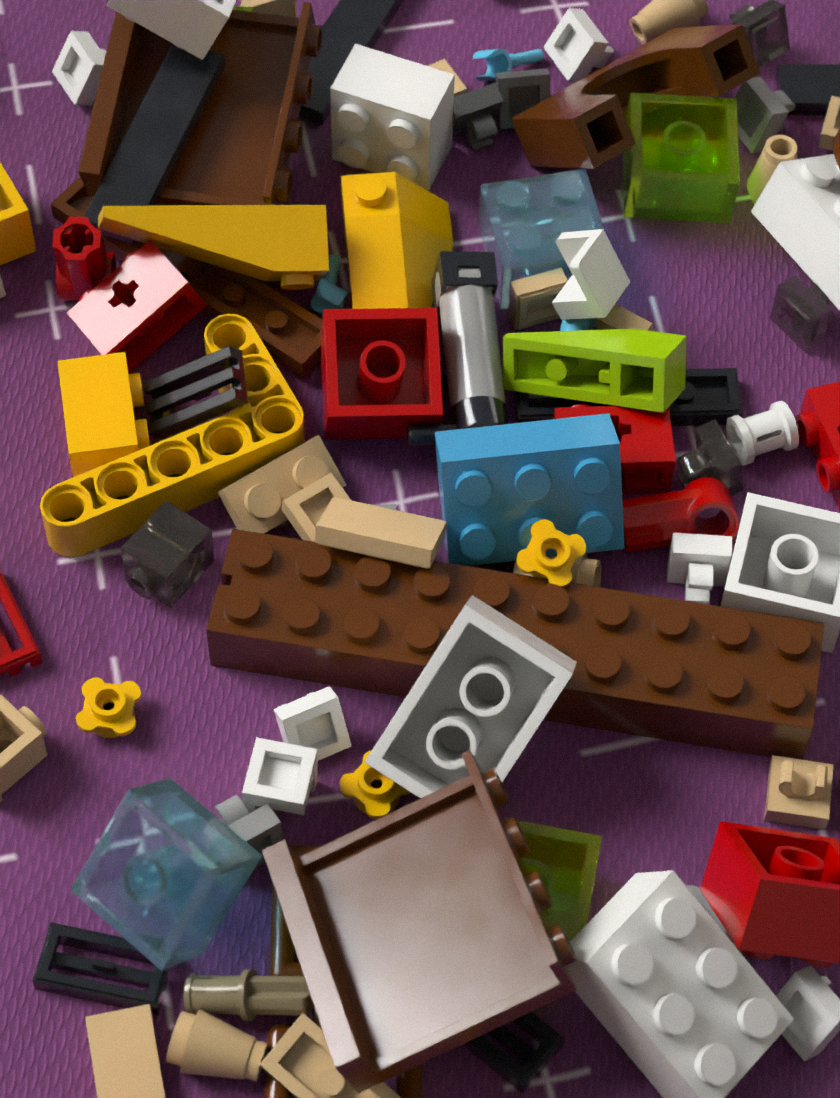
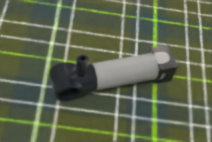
(464, 298)

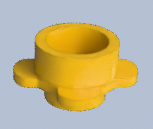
(534, 558)
(113, 722)
(370, 800)

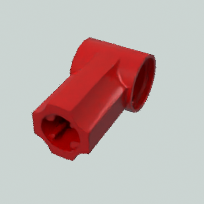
(80, 258)
(654, 518)

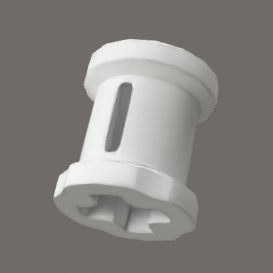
(762, 432)

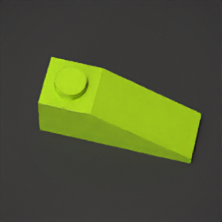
(598, 366)

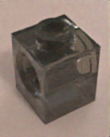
(167, 555)

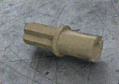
(247, 995)

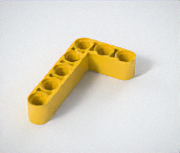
(194, 453)

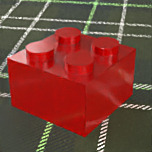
(379, 371)
(776, 892)

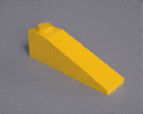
(252, 240)
(392, 240)

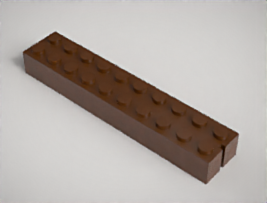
(640, 658)

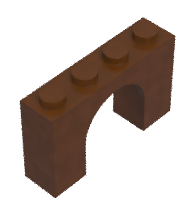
(588, 119)

